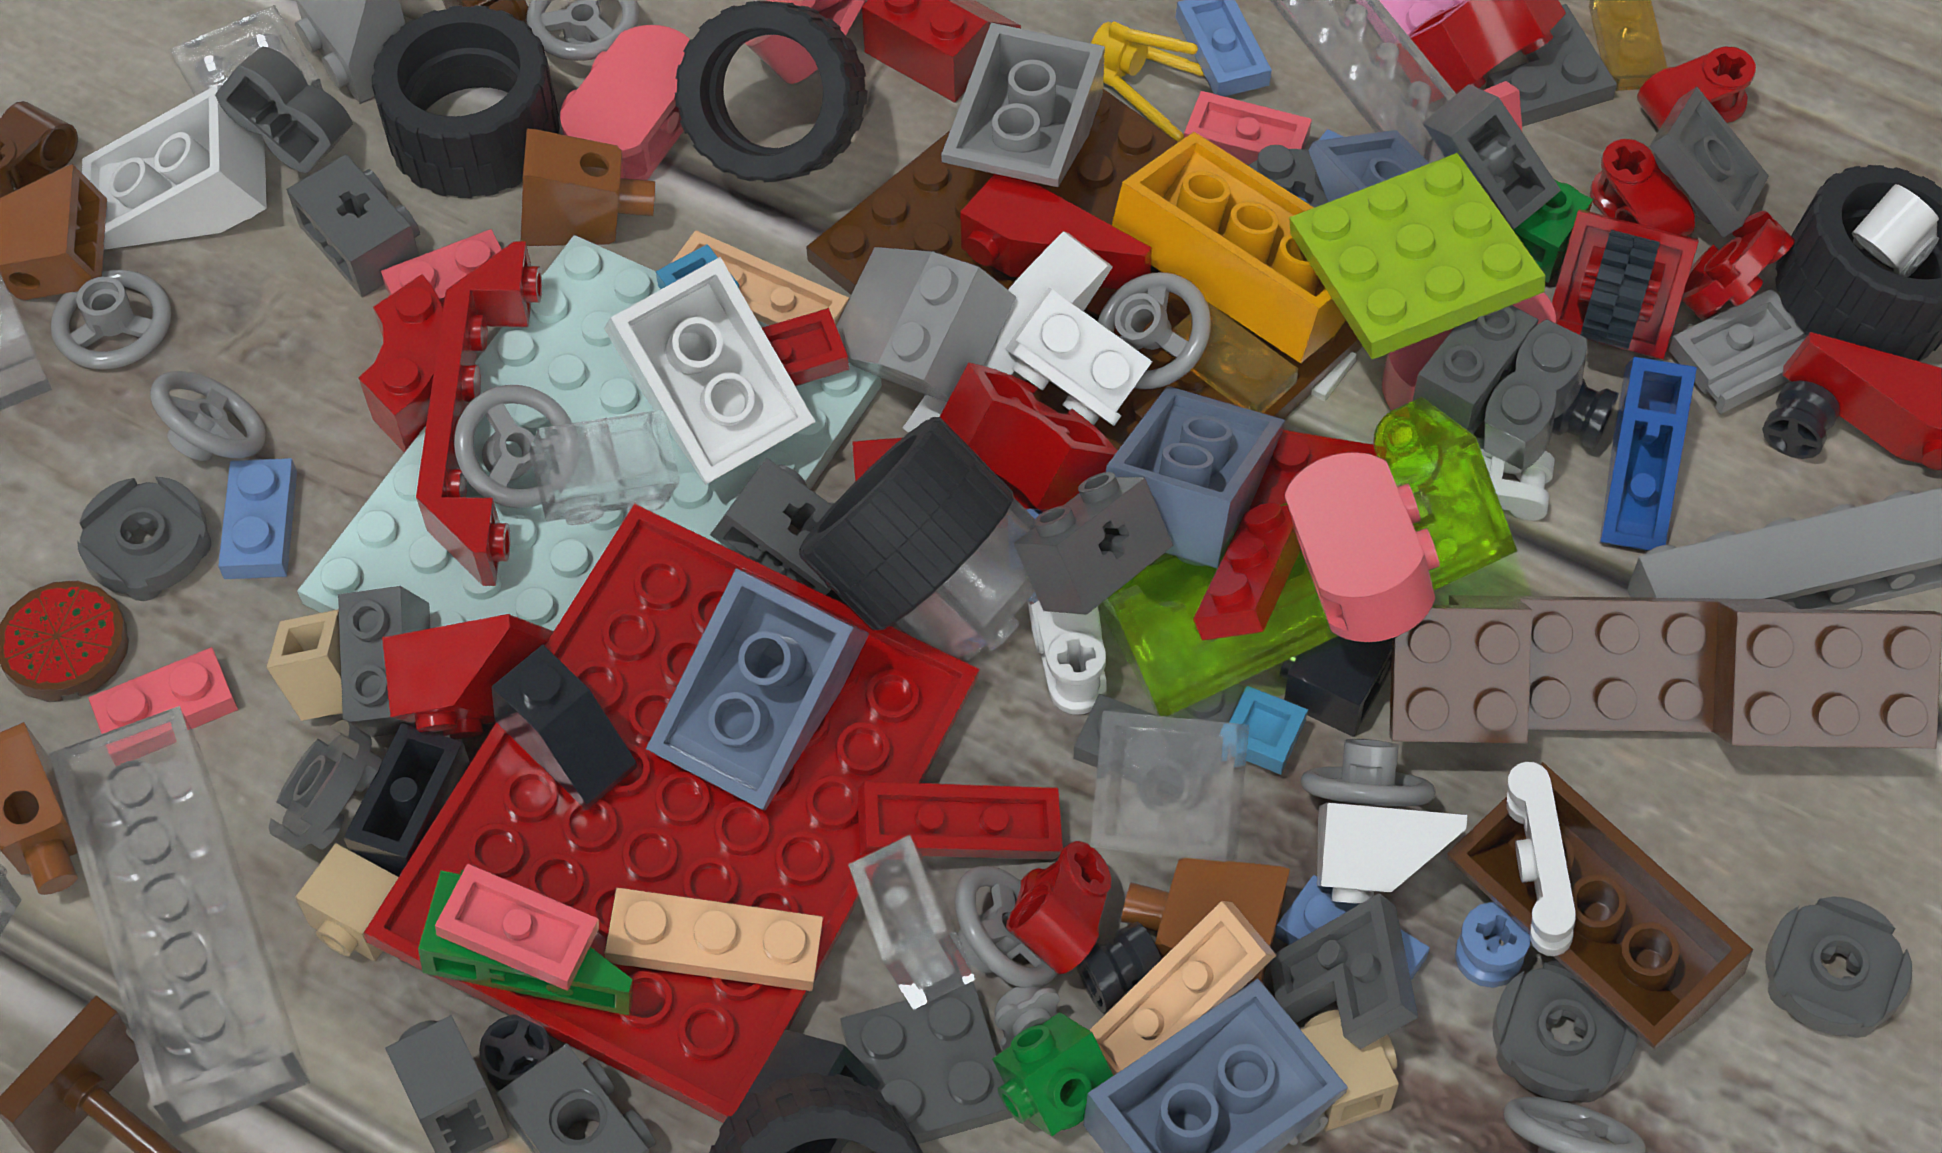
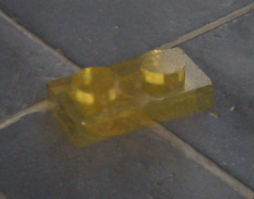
(1628, 40)
(1240, 364)

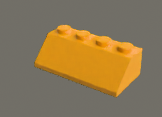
(1232, 240)

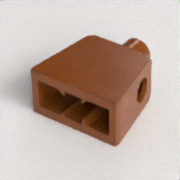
(576, 190)
(52, 235)
(32, 813)
(1198, 889)

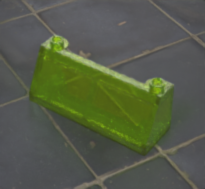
(1157, 606)

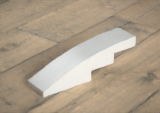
(1064, 267)

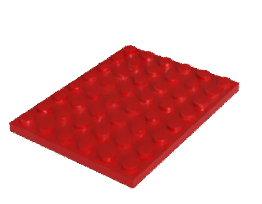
(672, 829)

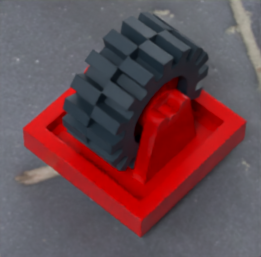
(1622, 283)

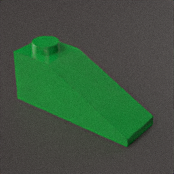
(595, 985)

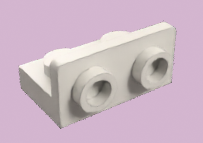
(1077, 356)

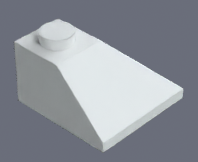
(1377, 847)

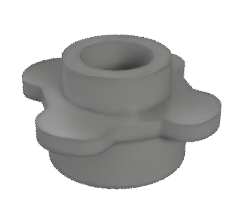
(1023, 1009)

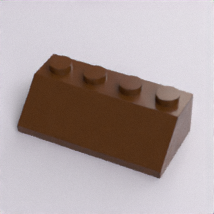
(1636, 929)

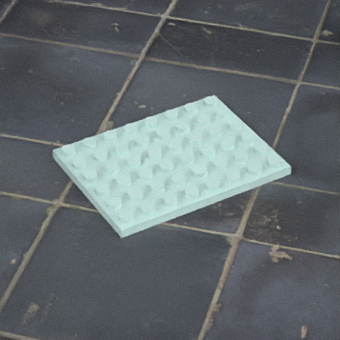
(579, 367)

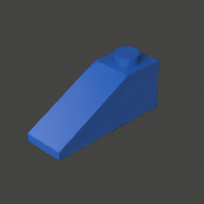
(1646, 452)

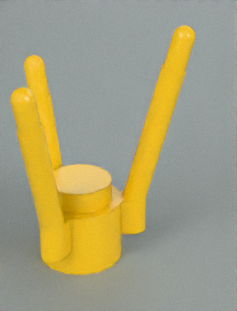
(1126, 54)

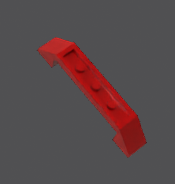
(491, 296)

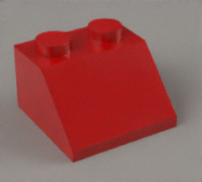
(929, 39)
(447, 672)

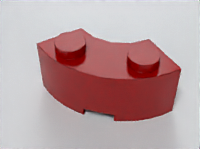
(1481, 34)
(403, 372)
(1024, 439)

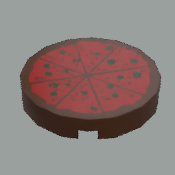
(62, 640)

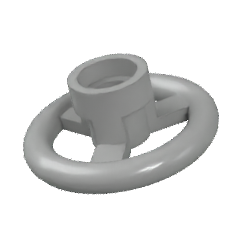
(582, 25)
(1133, 309)
(109, 313)
(202, 425)
(495, 456)
(1368, 777)
(986, 936)
(1569, 1127)

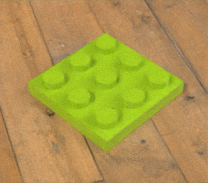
(1416, 255)

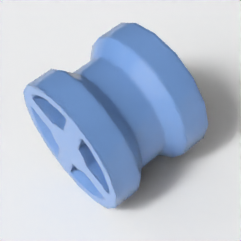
(1486, 960)

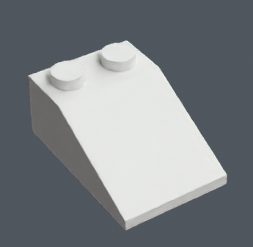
(179, 175)
(709, 370)

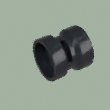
(1117, 967)

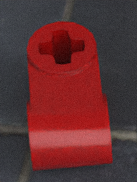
(1718, 75)
(1638, 191)
(1062, 907)

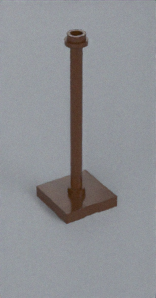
(75, 1081)

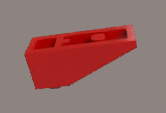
(1017, 220)
(1877, 393)

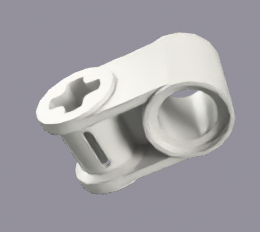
(1899, 231)
(1071, 657)

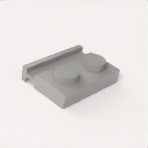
(1740, 349)

